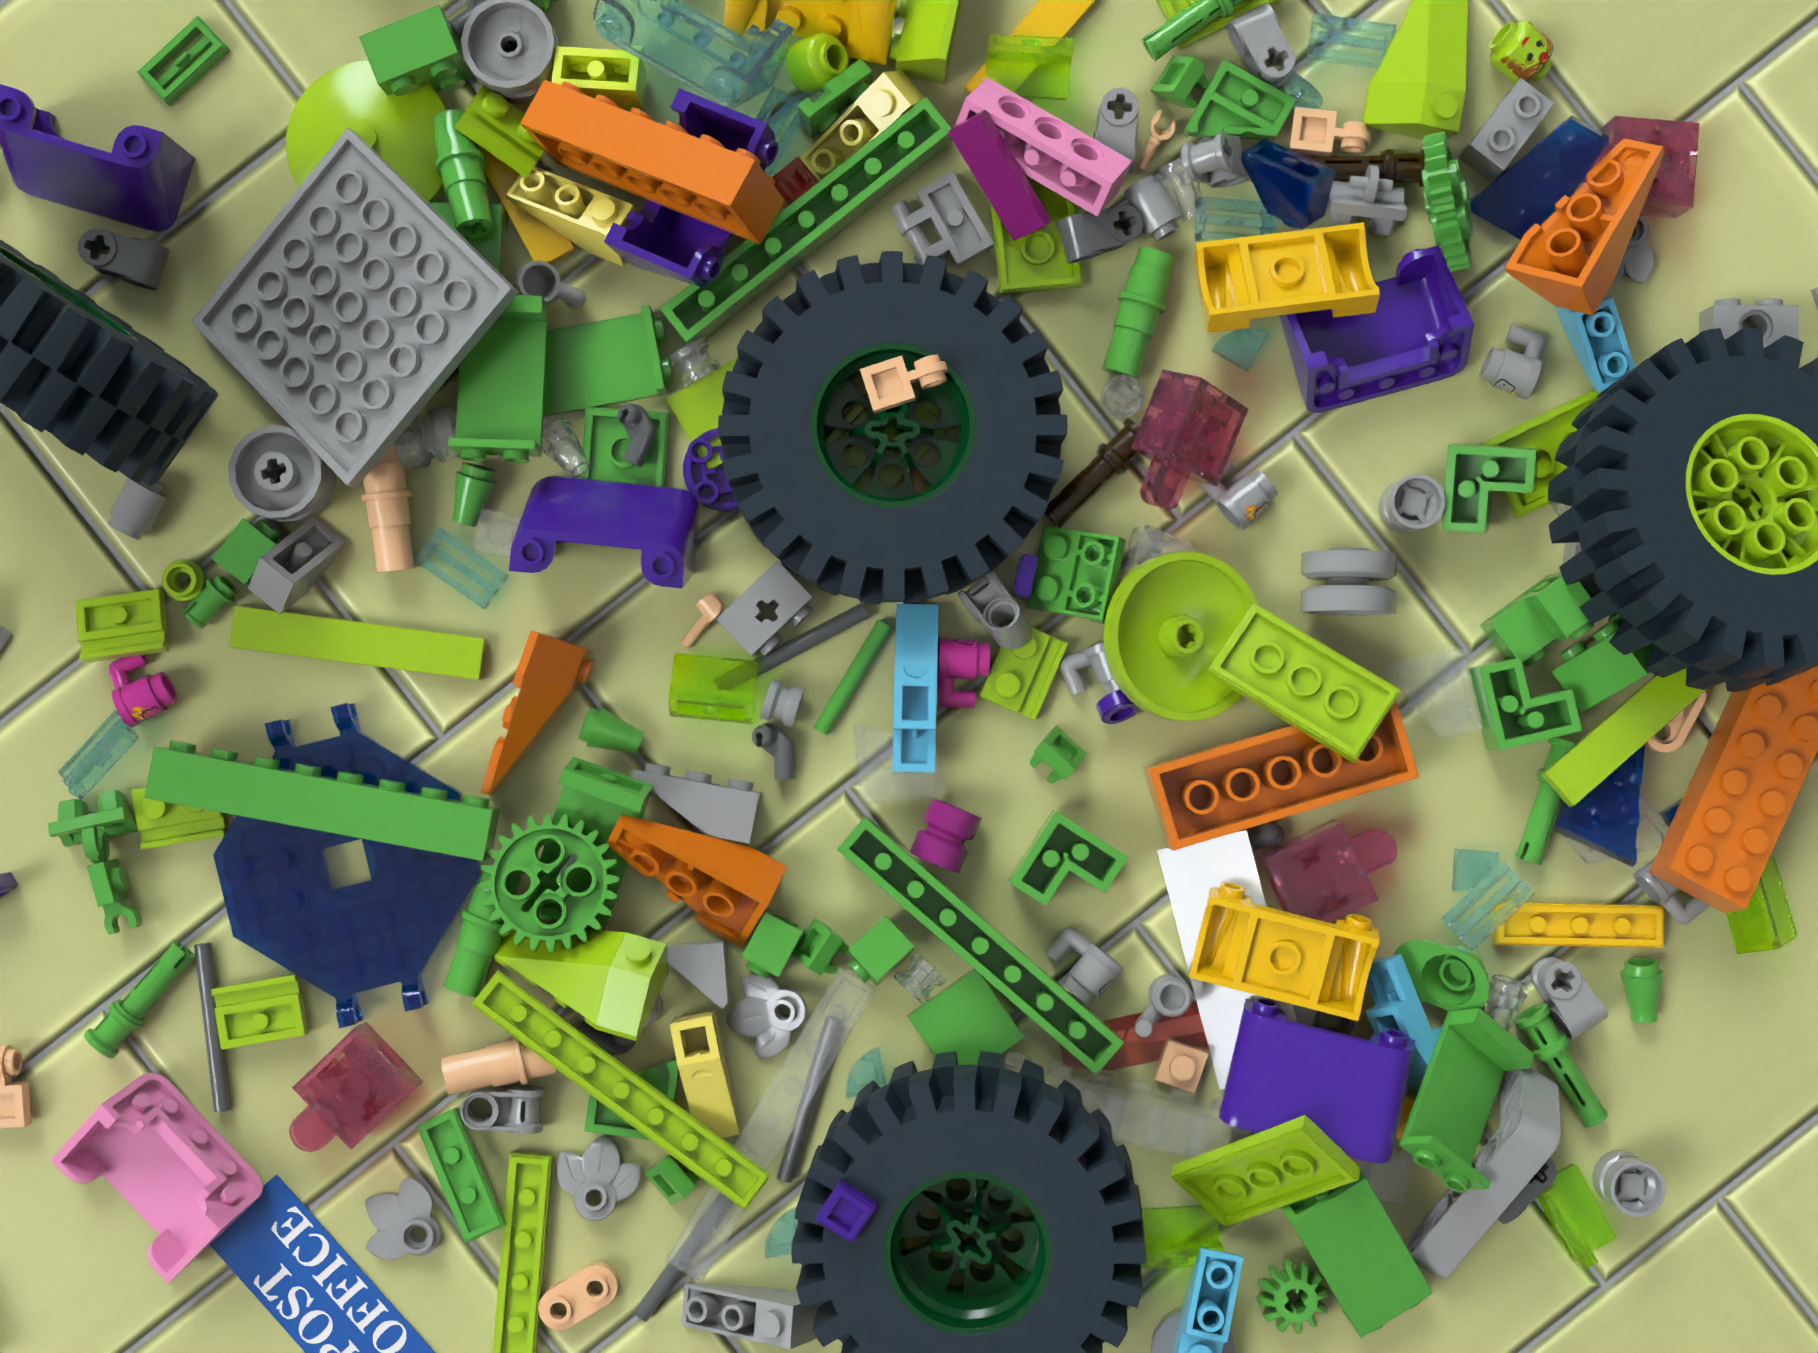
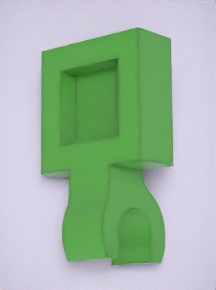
(110, 890)

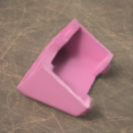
(165, 1167)

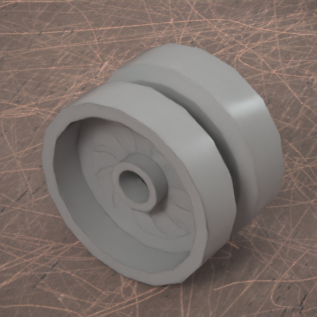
(507, 26)
(284, 497)
(1348, 582)

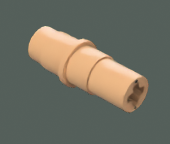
(389, 514)
(493, 1066)

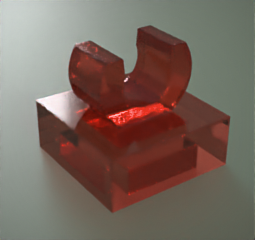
(794, 181)

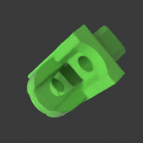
(93, 829)

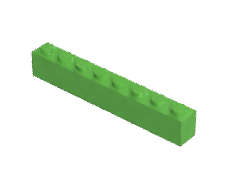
(811, 222)
(322, 802)
(981, 945)

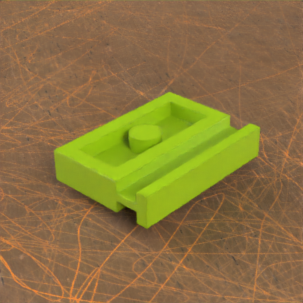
(497, 128)
(121, 625)
(1024, 675)
(171, 823)
(260, 1011)

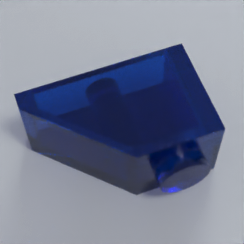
(1288, 183)

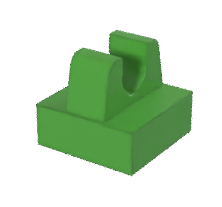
(1179, 78)
(1059, 753)
(818, 948)
(671, 1180)

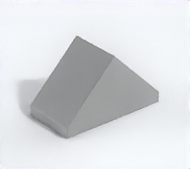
(704, 966)

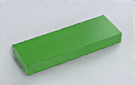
(461, 1175)

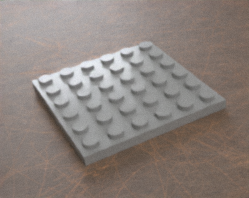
(353, 307)

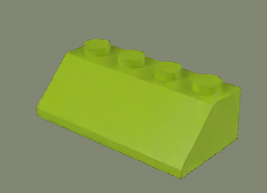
(926, 38)

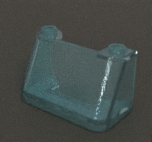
(696, 48)

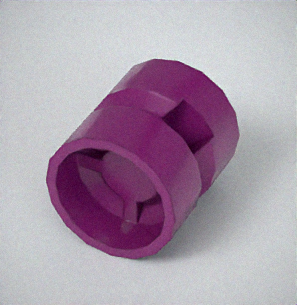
(945, 835)

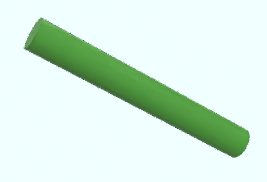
(852, 677)

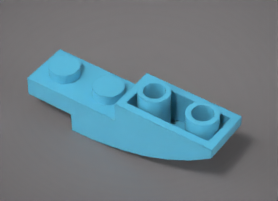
(1598, 343)
(915, 688)
(1400, 1009)
(1209, 1302)

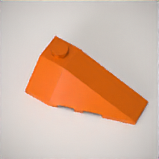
(1582, 243)
(547, 681)
(713, 876)

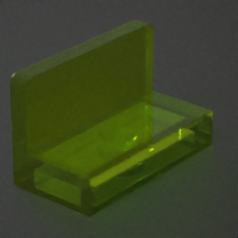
(1031, 65)
(713, 688)
(1768, 918)
(1576, 1216)
(1177, 1234)

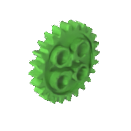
(1447, 201)
(521, 857)

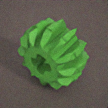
(1279, 1305)

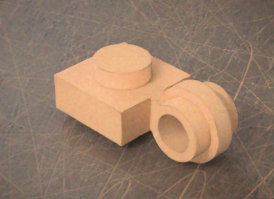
(1315, 131)
(890, 383)
(13, 1095)

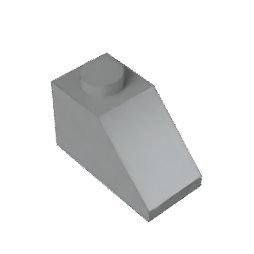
(295, 564)

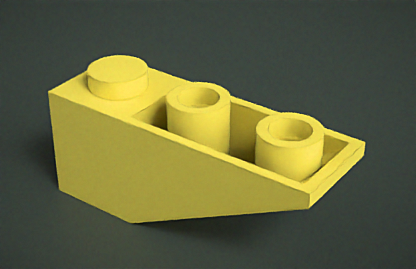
(866, 118)
(572, 210)
(705, 1071)

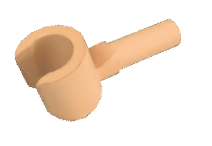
(1155, 140)
(711, 608)

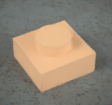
(1180, 1065)

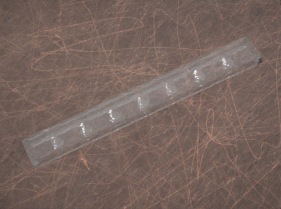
(775, 1116)

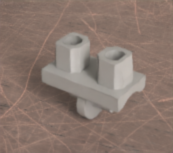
(1367, 198)

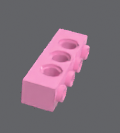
(1051, 148)

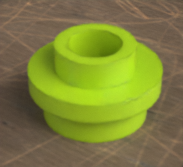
(171, 577)

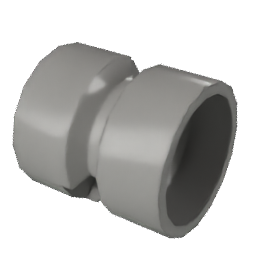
(1411, 504)
(1629, 1183)

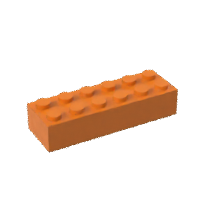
(654, 160)
(1269, 780)
(1742, 793)

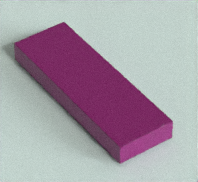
(999, 175)

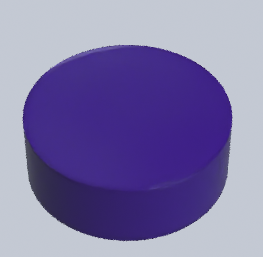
(1116, 708)

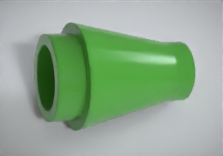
(472, 491)
(609, 732)
(1642, 987)

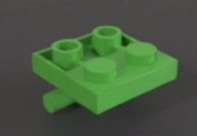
(1076, 573)

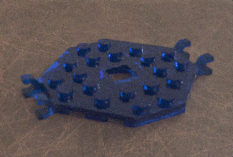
(352, 934)

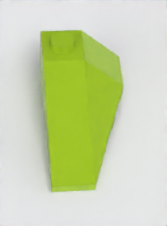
(1423, 73)
(605, 980)

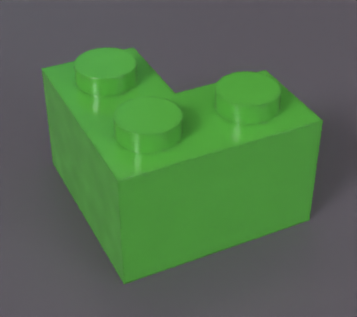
(415, 52)
(1475, 473)
(1538, 617)
(1599, 668)
(1512, 715)
(1061, 848)

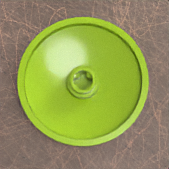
(392, 125)
(1168, 631)

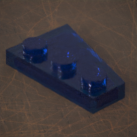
(1541, 178)
(1609, 813)

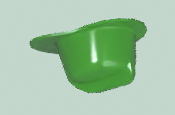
(1446, 975)

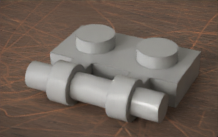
(953, 219)

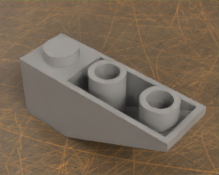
(713, 808)
(749, 1313)

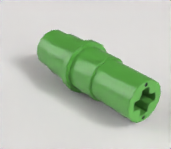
(463, 176)
(1139, 311)
(476, 943)

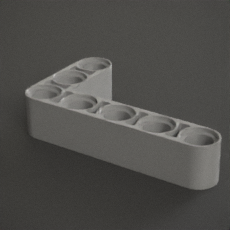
(1509, 1160)

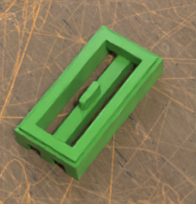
(194, 72)

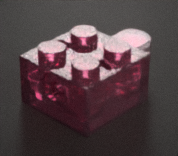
(1675, 179)
(1185, 436)
(1327, 870)
(349, 1093)

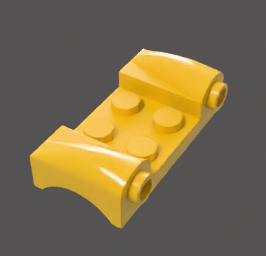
(859, 25)
(1284, 275)
(1284, 953)

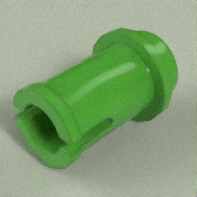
(210, 600)

